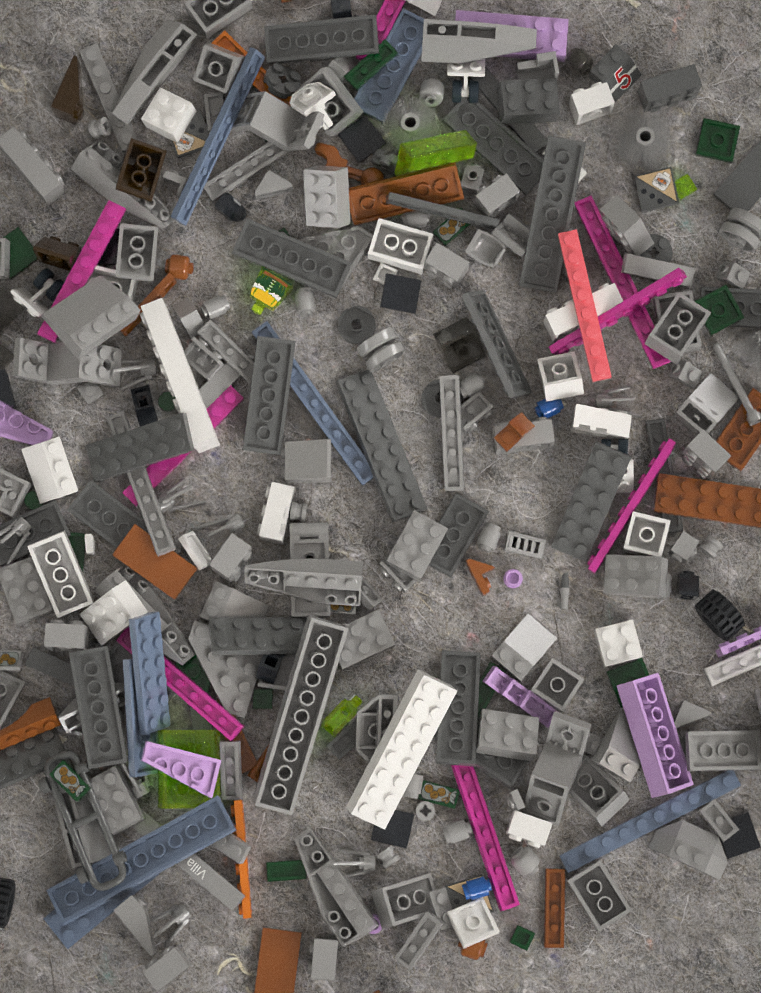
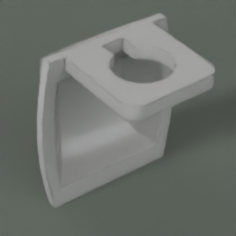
(485, 248)

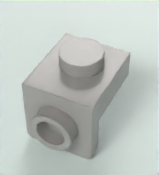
(176, 179)
(733, 274)
(685, 373)

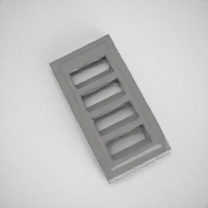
(508, 548)

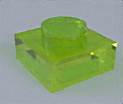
(685, 186)

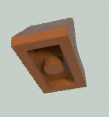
(514, 432)
(478, 569)

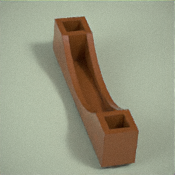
(36, 720)

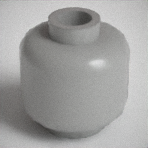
(432, 91)
(525, 861)

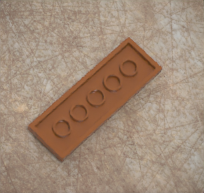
(433, 185)
(708, 500)

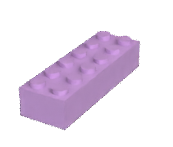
(550, 31)
(655, 735)

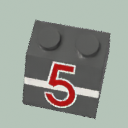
(616, 70)

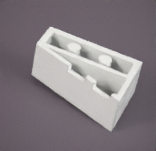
(600, 422)
(276, 513)

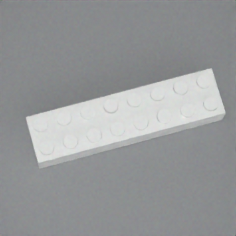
(178, 372)
(401, 749)

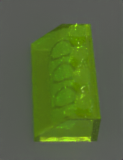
(435, 152)

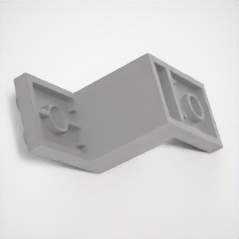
(278, 122)
(58, 366)
(556, 768)

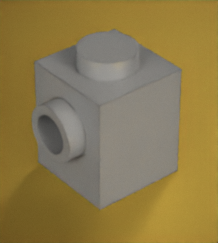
(472, 178)
(684, 548)

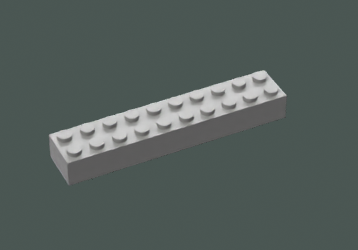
(300, 715)

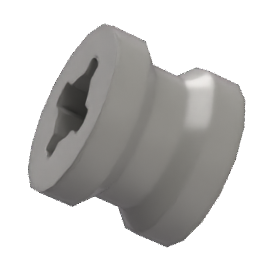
(99, 127)
(298, 511)
(710, 547)
(425, 811)
(388, 857)

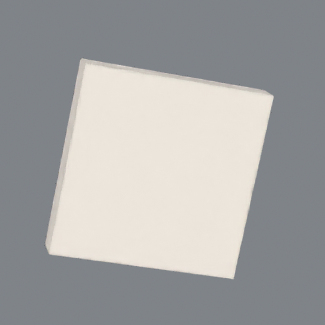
(473, 922)

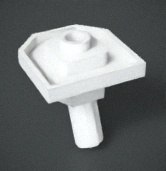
(312, 99)

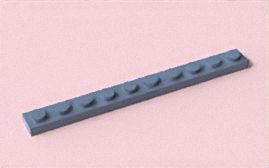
(217, 136)
(324, 416)
(650, 820)

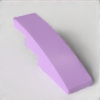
(519, 695)

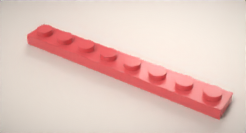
(584, 305)

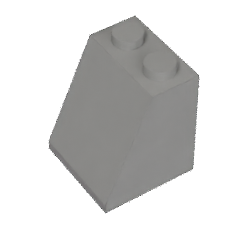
(307, 461)

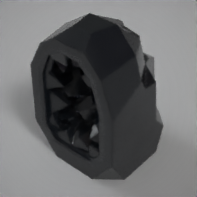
(231, 208)

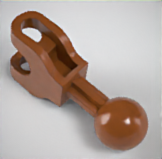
(334, 159)

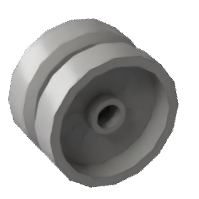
(742, 230)
(381, 349)

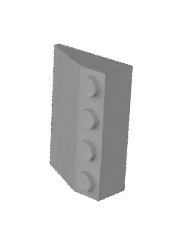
(91, 316)

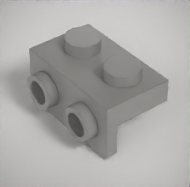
(513, 234)
(202, 359)
(474, 410)
(400, 580)

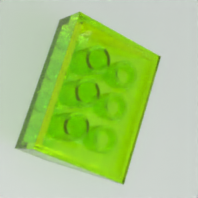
(173, 793)

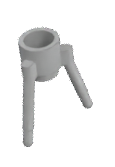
(146, 367)
(605, 399)
(167, 500)
(233, 523)
(19, 527)
(138, 787)
(366, 862)
(179, 915)

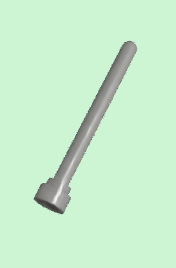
(753, 416)

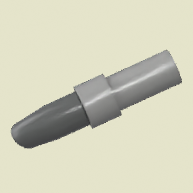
(564, 591)

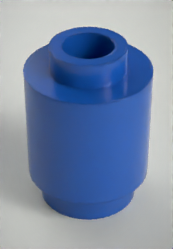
(548, 408)
(476, 888)

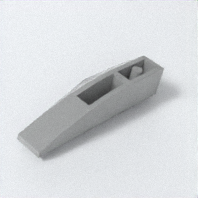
(471, 41)
(153, 67)
(101, 168)
(310, 579)
(174, 643)
(90, 833)
(333, 891)

